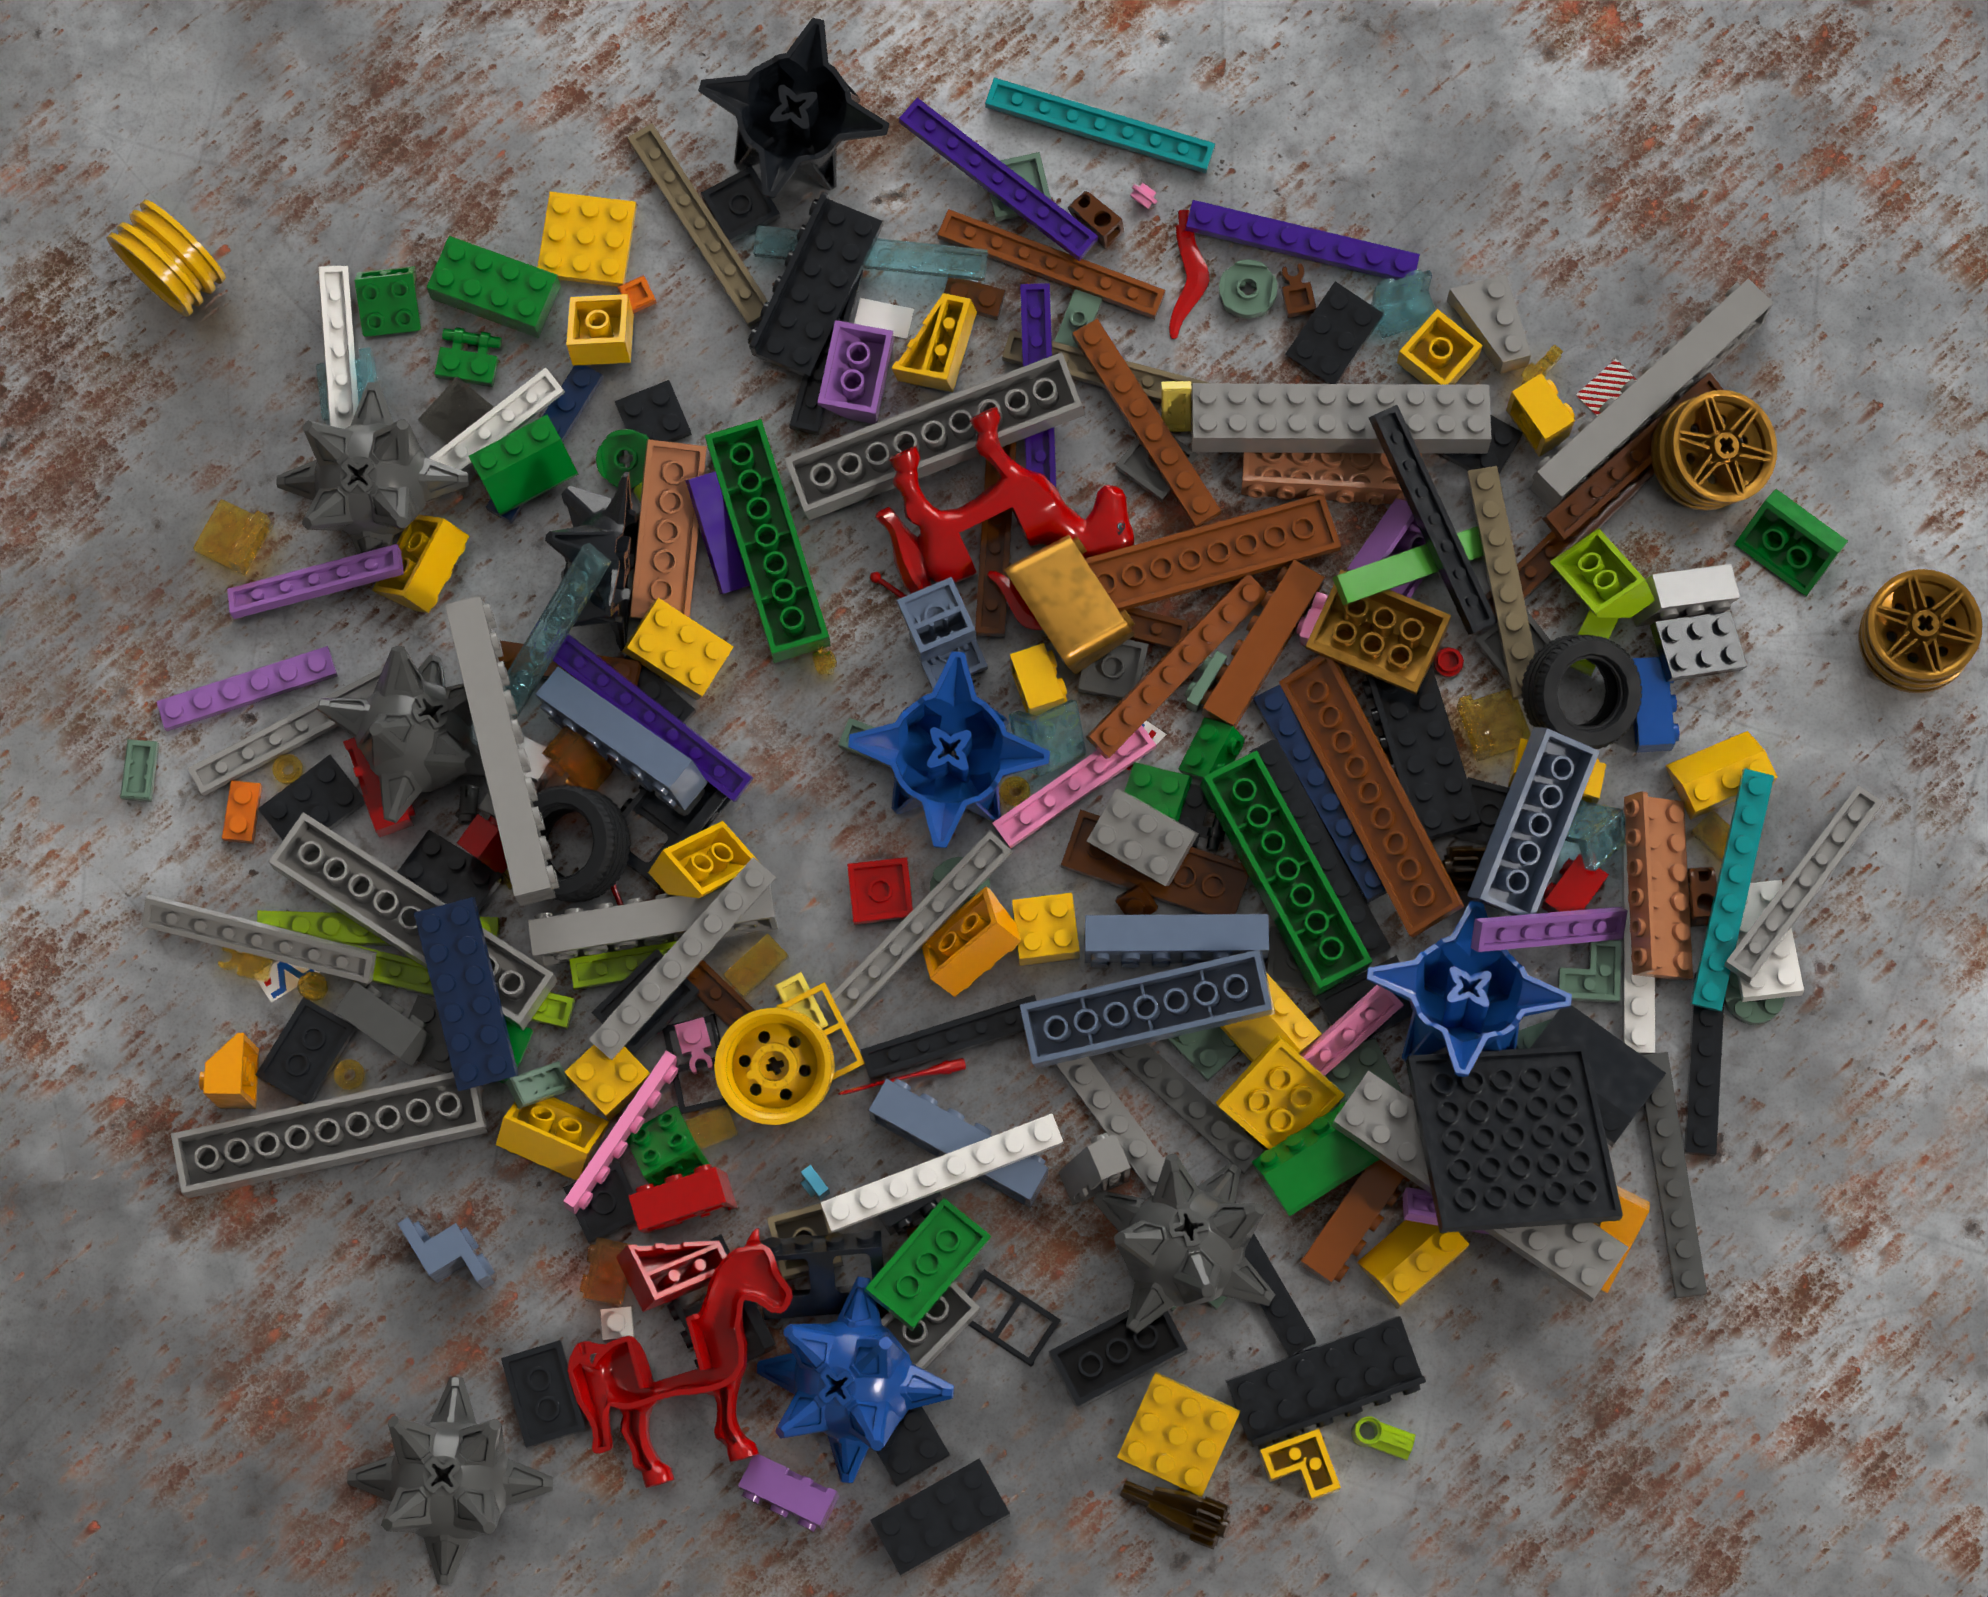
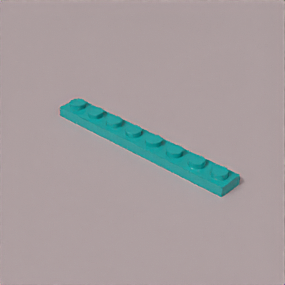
(1100, 125)
(1732, 889)

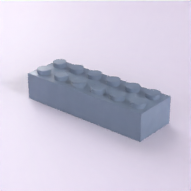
(621, 739)
(1533, 822)
(1172, 938)
(943, 1131)

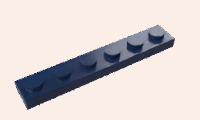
(564, 413)

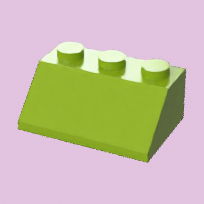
(1603, 577)

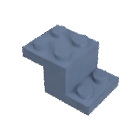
(939, 626)
(447, 1252)

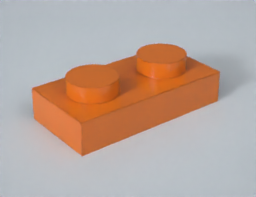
(242, 812)

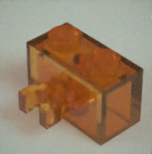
(577, 760)
(605, 1279)

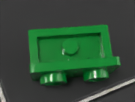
(1211, 749)

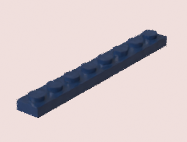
(1287, 729)

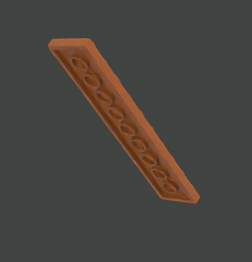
(1217, 553)
(1371, 795)

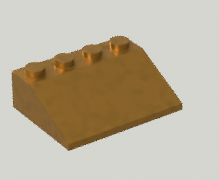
(1381, 636)

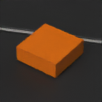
(639, 293)

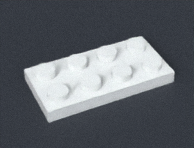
(1781, 972)

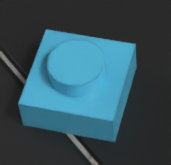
(813, 1183)

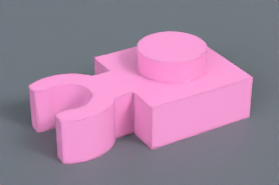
(1307, 623)
(694, 1040)

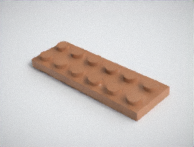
(666, 528)

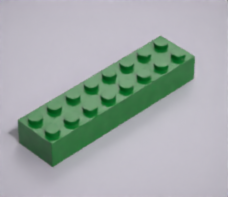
(767, 540)
(1285, 873)

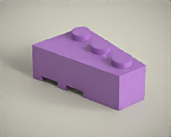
(788, 1492)

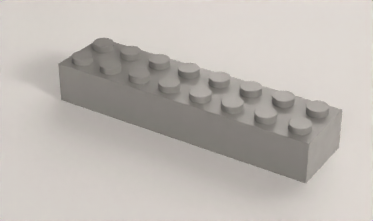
(633, 925)

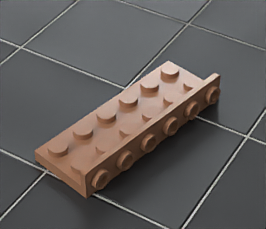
(1336, 475)
(1658, 887)

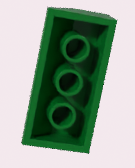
(1310, 1163)

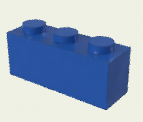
(1654, 722)

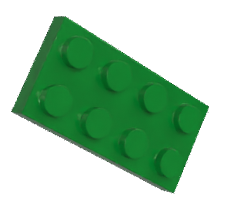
(927, 1264)

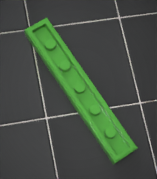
(1398, 569)

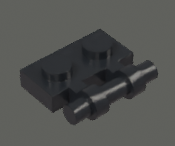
(1193, 817)

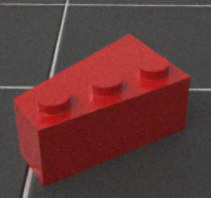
(371, 792)
(681, 1198)
(669, 1271)

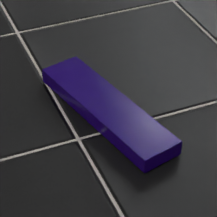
(717, 532)

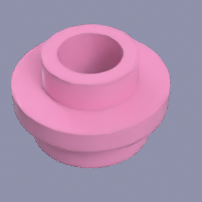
(1144, 195)

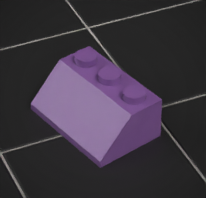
(856, 371)
(1392, 535)

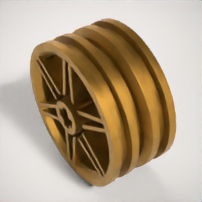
(1714, 450)
(1889, 659)

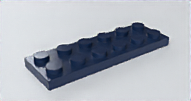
(466, 994)

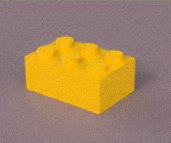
(677, 649)

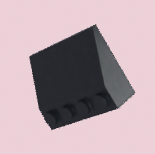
(1619, 1073)

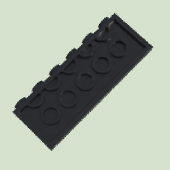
(814, 286)
(1424, 754)
(1325, 1383)

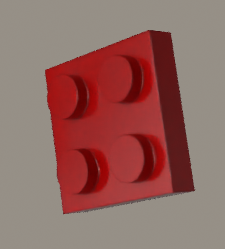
(880, 890)

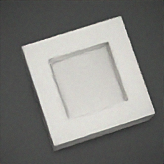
(616, 1323)

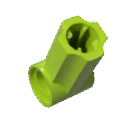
(1385, 1439)

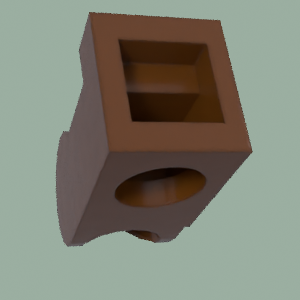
(1097, 218)
(1702, 889)

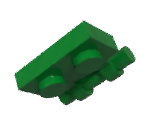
(468, 366)

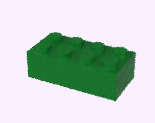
(493, 286)

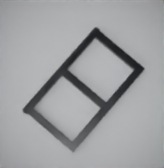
(685, 1067)
(1019, 1298)

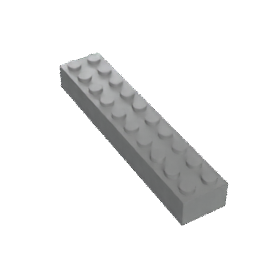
(1659, 386)
(1336, 417)
(860, 463)
(500, 751)
(386, 907)
(1388, 1128)
(326, 1134)

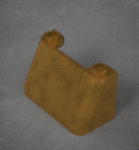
(1070, 603)

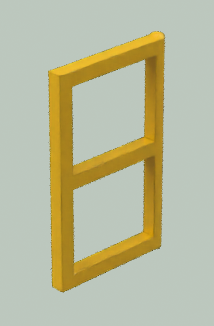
(840, 1025)

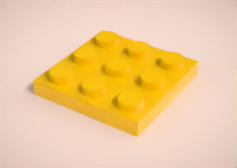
(587, 238)
(1279, 1095)
(1178, 1434)

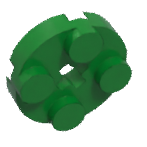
(613, 447)

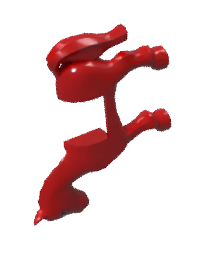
(1031, 496)
(624, 1378)

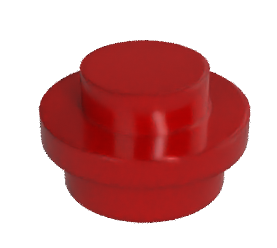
(1448, 662)

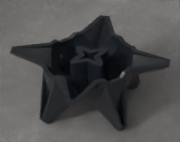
(794, 113)
(612, 530)

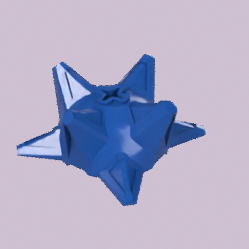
(949, 724)
(1465, 996)
(850, 1381)

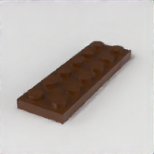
(1201, 884)

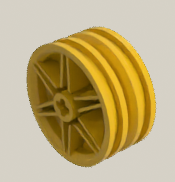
(166, 257)
(768, 1106)

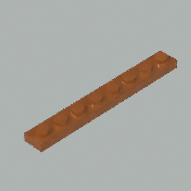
(1052, 264)
(1146, 423)
(1176, 666)

